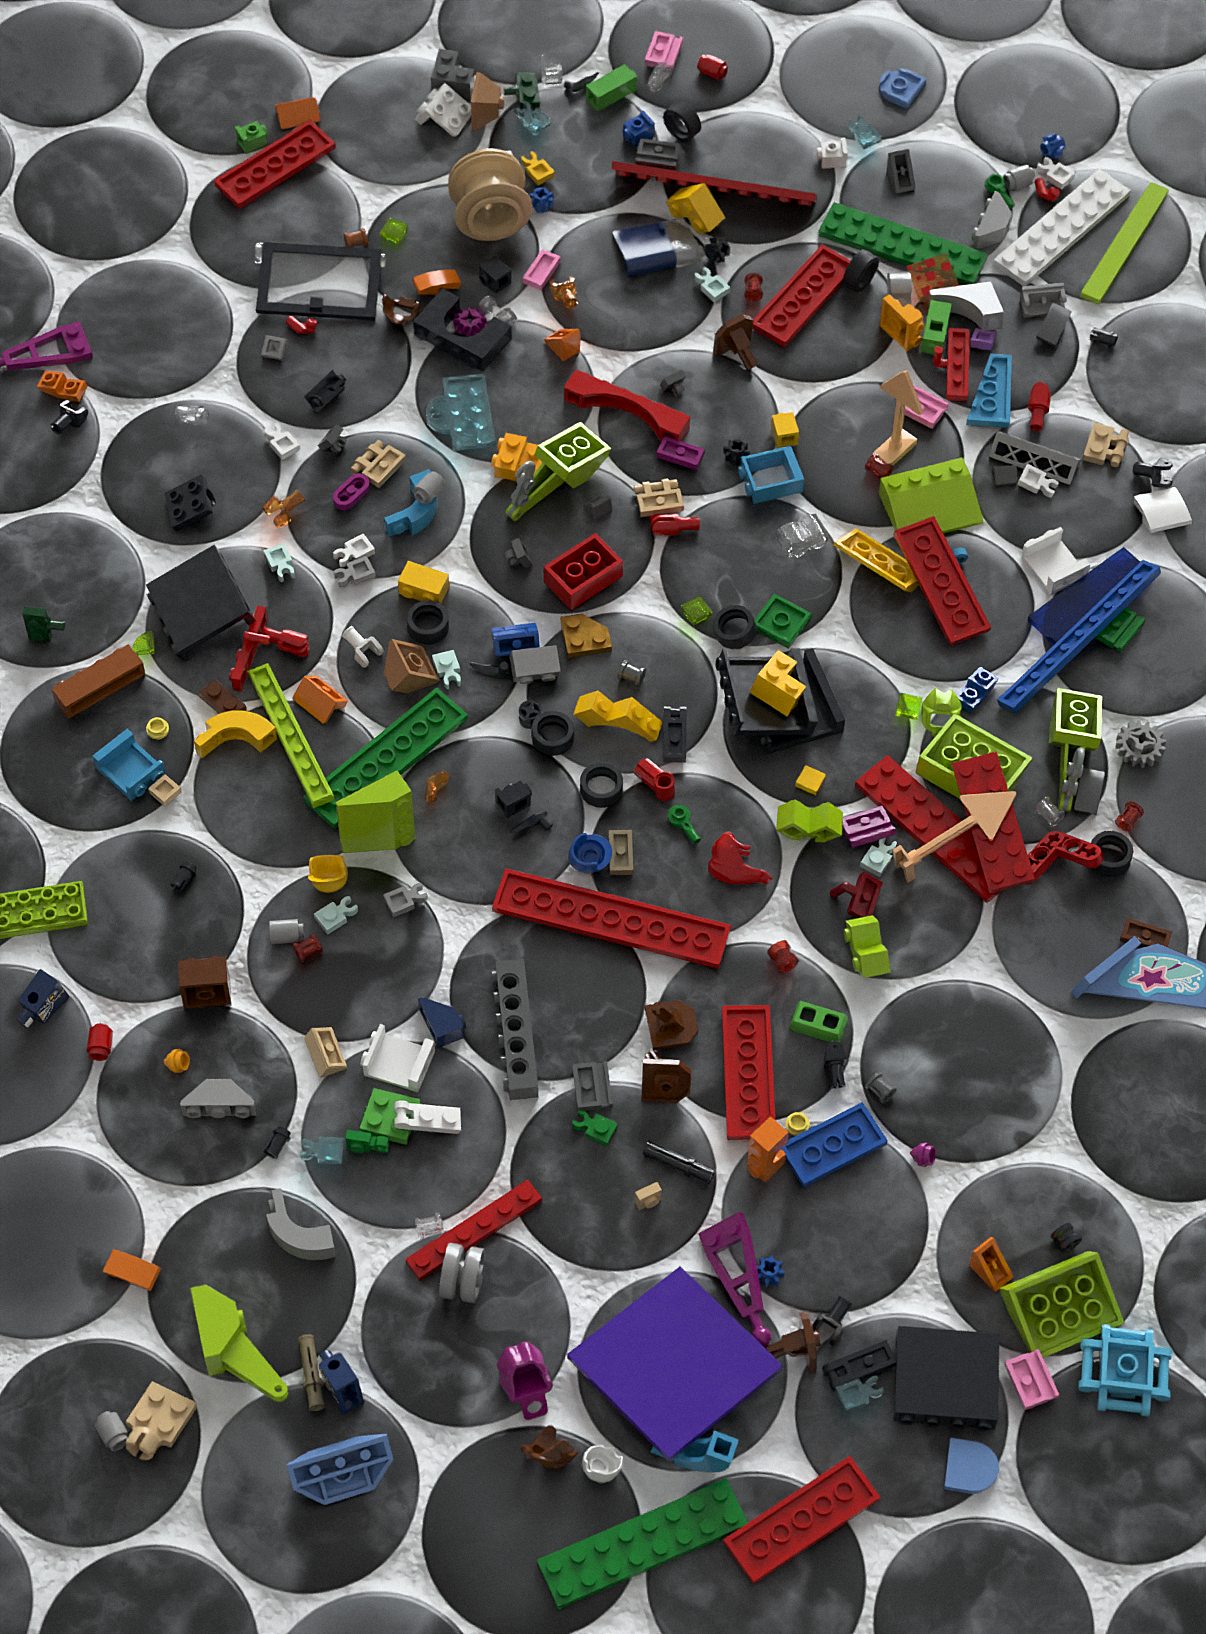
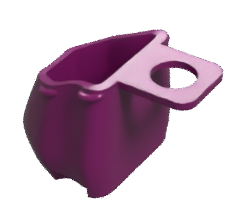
(525, 1377)

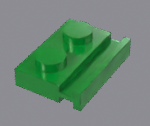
(1121, 629)

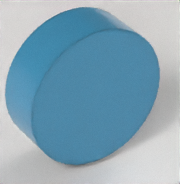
(960, 554)

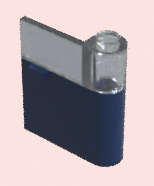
(657, 247)

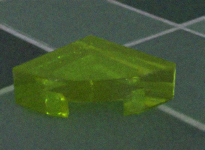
(144, 644)

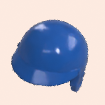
(590, 853)

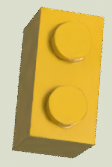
(423, 583)

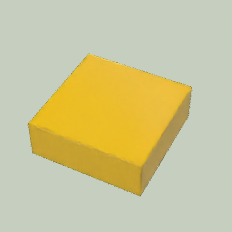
(810, 780)

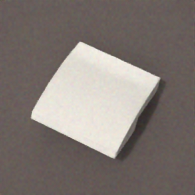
(1162, 510)

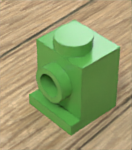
(251, 136)

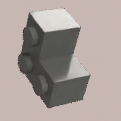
(447, 71)

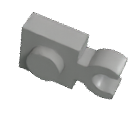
(357, 570)
(402, 901)

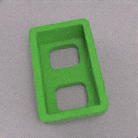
(816, 1028)

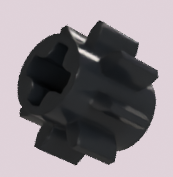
(717, 250)
(735, 450)

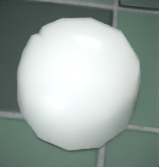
(601, 1463)

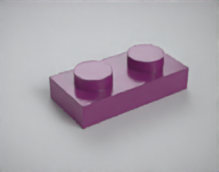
(680, 453)

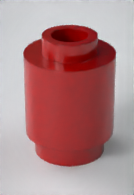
(712, 67)
(99, 1042)

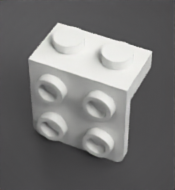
(445, 109)

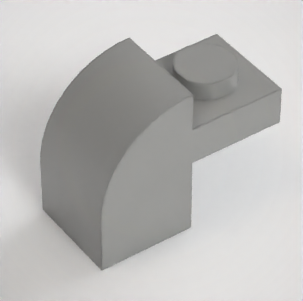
(900, 286)

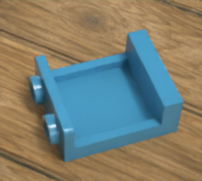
(128, 765)

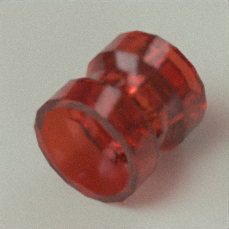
(783, 957)

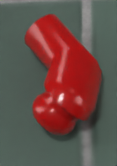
(1043, 192)
(302, 328)

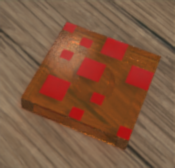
(931, 275)

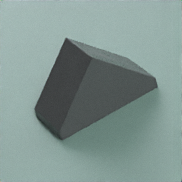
(900, 171)

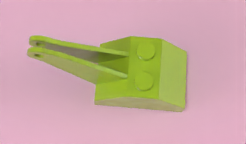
(226, 1344)

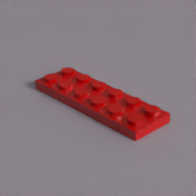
(274, 164)
(801, 296)
(942, 581)
(1005, 857)
(747, 1069)
(801, 1520)

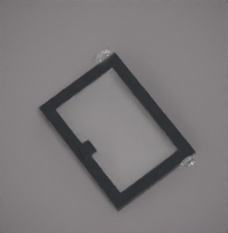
(318, 280)

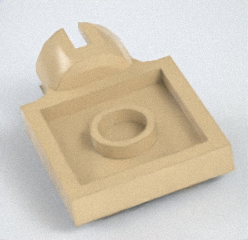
(157, 1420)

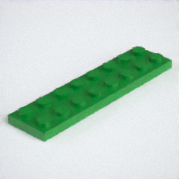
(898, 241)
(393, 749)
(641, 1543)

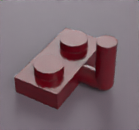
(863, 895)

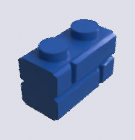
(514, 638)

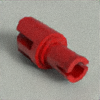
(1039, 405)
(672, 524)
(289, 641)

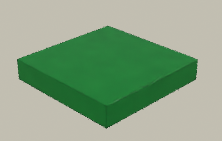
(782, 621)

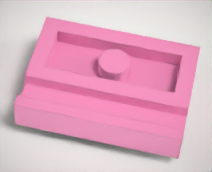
(664, 49)
(932, 408)
(1031, 1379)

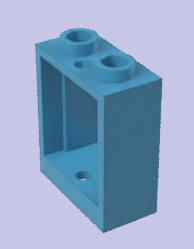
(768, 459)

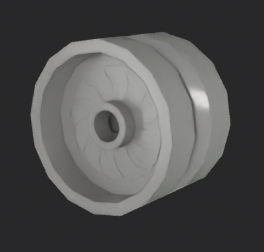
(462, 1273)

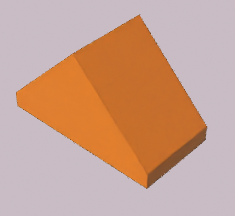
(564, 343)
(991, 1265)

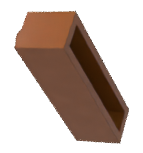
(98, 681)

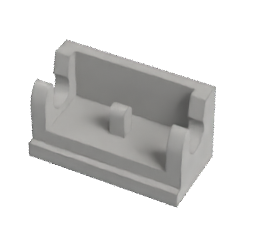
(1038, 299)

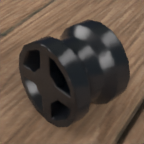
(525, 710)
(1066, 1237)

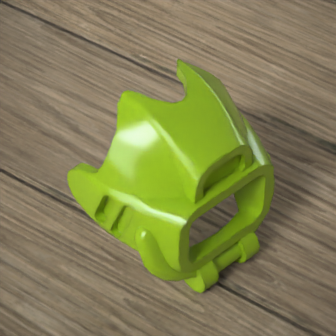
(939, 703)

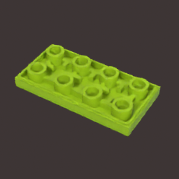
(42, 909)

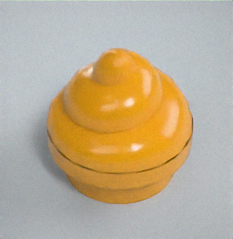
(177, 1061)

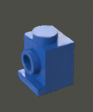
(638, 127)

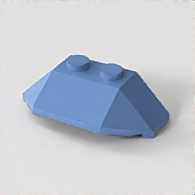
(341, 1468)

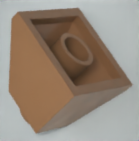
(485, 101)
(408, 667)

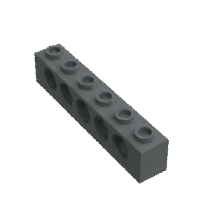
(526, 1084)

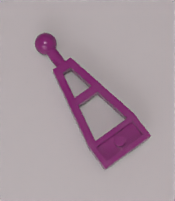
(74, 340)
(722, 1236)

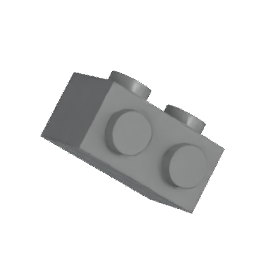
(535, 664)

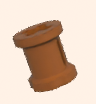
(356, 238)

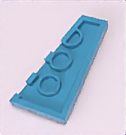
(993, 396)

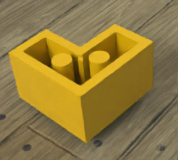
(698, 206)
(777, 686)

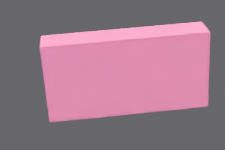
(541, 269)

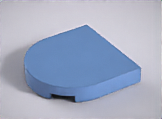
(901, 86)
(970, 1467)

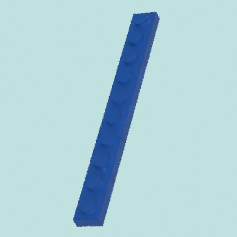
(1079, 636)

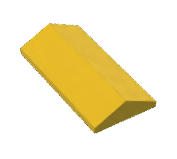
(878, 559)

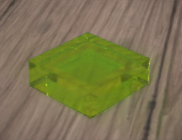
(394, 230)
(696, 610)
(908, 706)

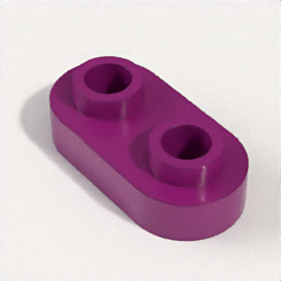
(349, 492)

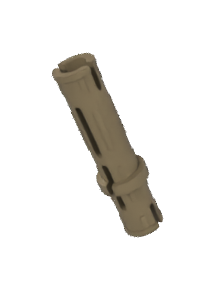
(315, 1398)

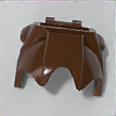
(388, 307)
(548, 1450)

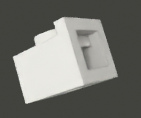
(833, 154)

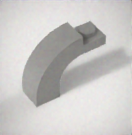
(298, 1241)

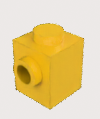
(784, 430)

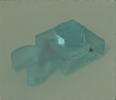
(533, 120)
(864, 134)
(327, 1151)
(855, 1395)

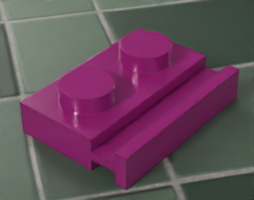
(867, 826)

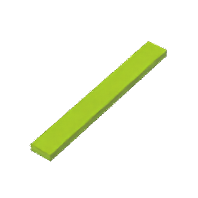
(1124, 243)
(291, 736)

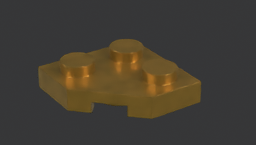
(584, 636)

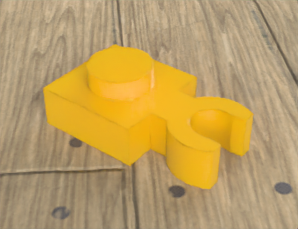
(537, 170)

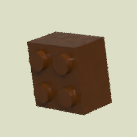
(204, 982)

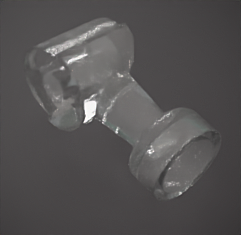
(488, 305)

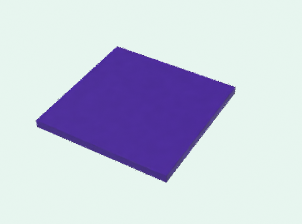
(674, 1363)

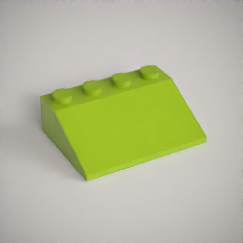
(929, 491)
(962, 741)
(377, 816)
(1062, 1304)

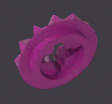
(461, 323)

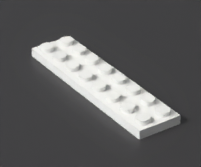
(1061, 227)

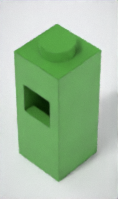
(611, 87)
(936, 326)

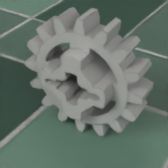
(1140, 744)

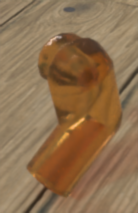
(434, 783)

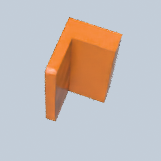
(297, 112)
(318, 698)

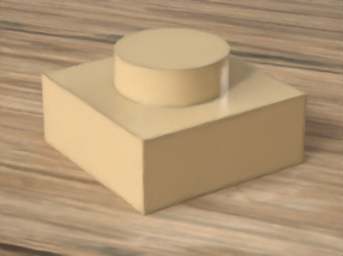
(164, 790)
(648, 1196)

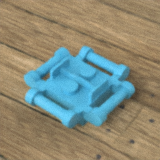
(1125, 1369)

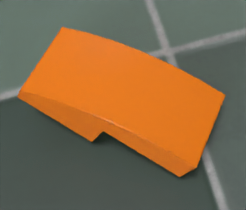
(431, 282)
(59, 386)
(132, 1269)

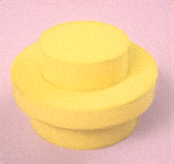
(157, 728)
(797, 1123)

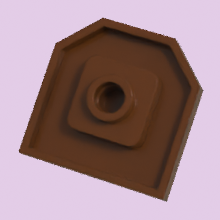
(735, 336)
(671, 1024)
(664, 1079)
(799, 1343)

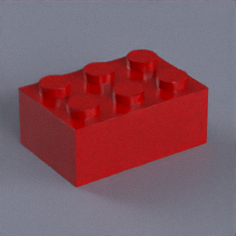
(583, 571)

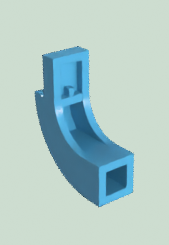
(416, 516)
(706, 1454)

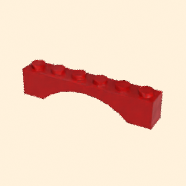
(590, 391)

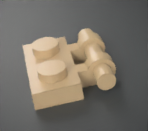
(1098, 445)
(383, 465)
(660, 502)

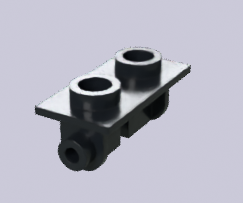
(325, 390)

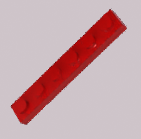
(475, 1228)

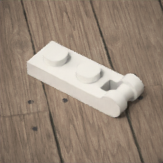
(427, 1117)

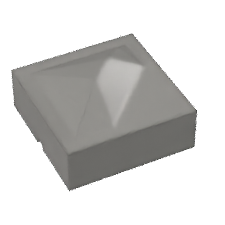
(274, 348)

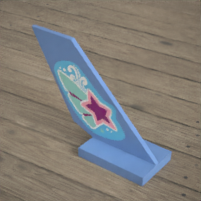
(1148, 975)

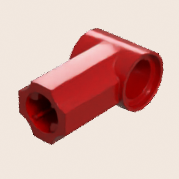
(655, 779)

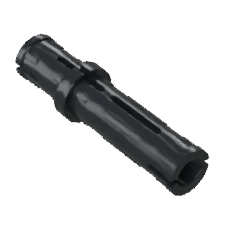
(679, 1162)

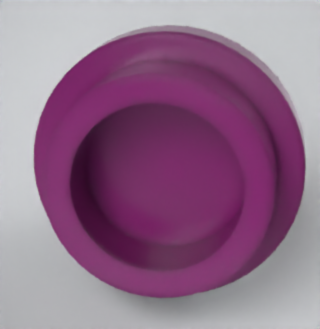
(924, 1154)

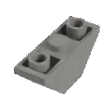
(992, 223)
(218, 1099)

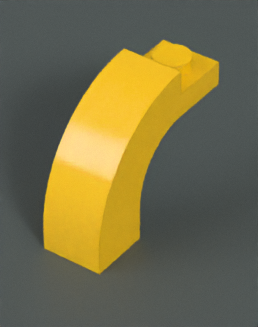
(235, 725)

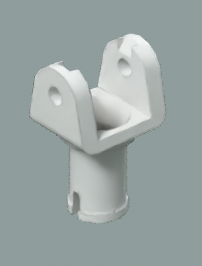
(361, 645)

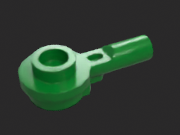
(996, 183)
(679, 817)

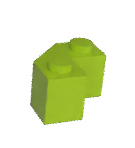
(799, 821)
(868, 953)

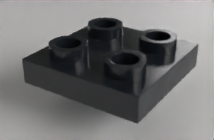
(189, 502)

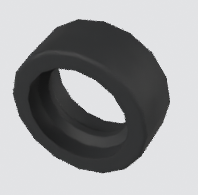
(689, 117)
(861, 270)
(427, 608)
(727, 614)
(552, 718)
(601, 769)
(1123, 843)

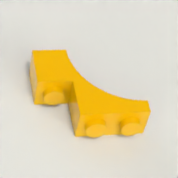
(628, 714)

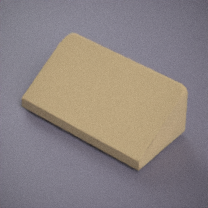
(325, 1051)

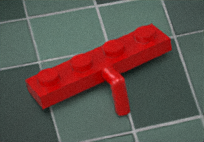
(956, 363)
(250, 644)

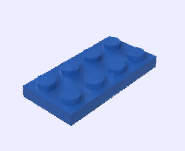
(833, 1144)

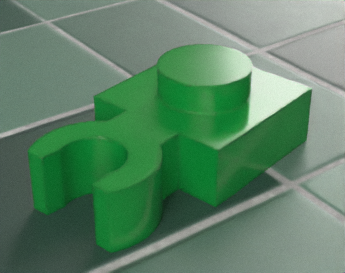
(597, 1129)
(365, 1142)

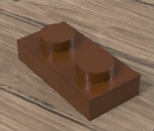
(220, 698)
(1145, 933)

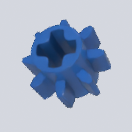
(1052, 146)
(542, 200)
(770, 1265)

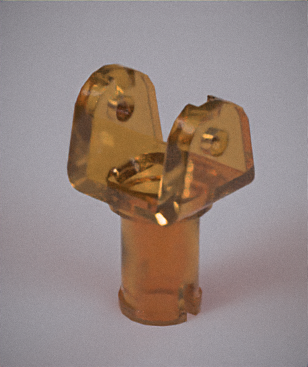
(565, 291)
(284, 505)

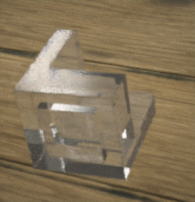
(551, 73)

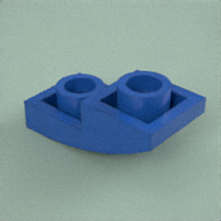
(976, 689)

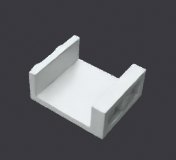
(1053, 561)
(397, 1060)

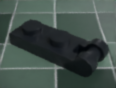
(674, 734)
(860, 1364)

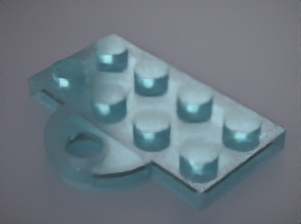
(463, 412)

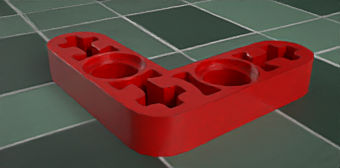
(1058, 844)

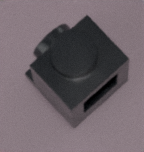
(513, 798)

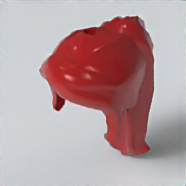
(728, 864)

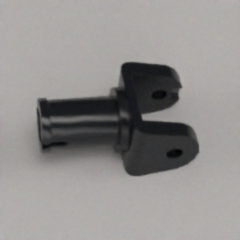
(68, 417)
(1154, 472)
(835, 1060)
(834, 1319)

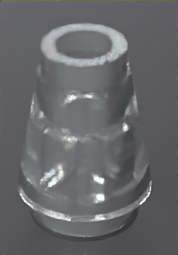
(659, 76)
(192, 414)

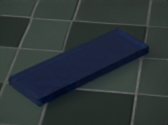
(1073, 603)

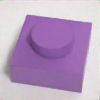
(983, 340)

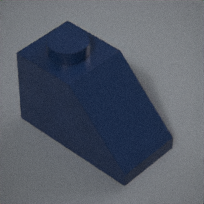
(442, 1021)

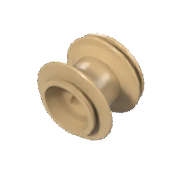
(489, 195)

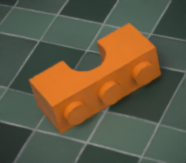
(766, 1151)

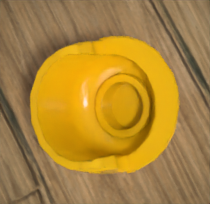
(328, 872)

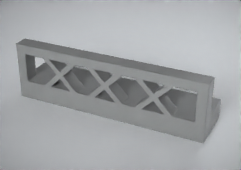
(1036, 449)

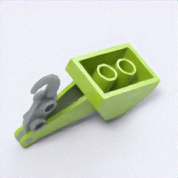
(570, 455)
(1075, 725)

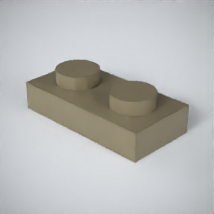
(622, 852)

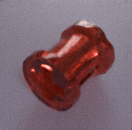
(753, 288)
(878, 466)
(1129, 816)
(307, 947)

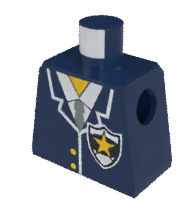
(41, 999)
(340, 1381)

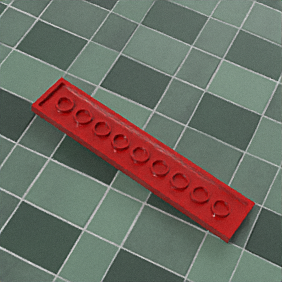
(722, 185)
(611, 918)

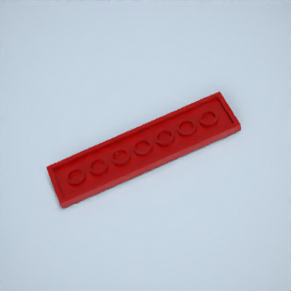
(924, 820)

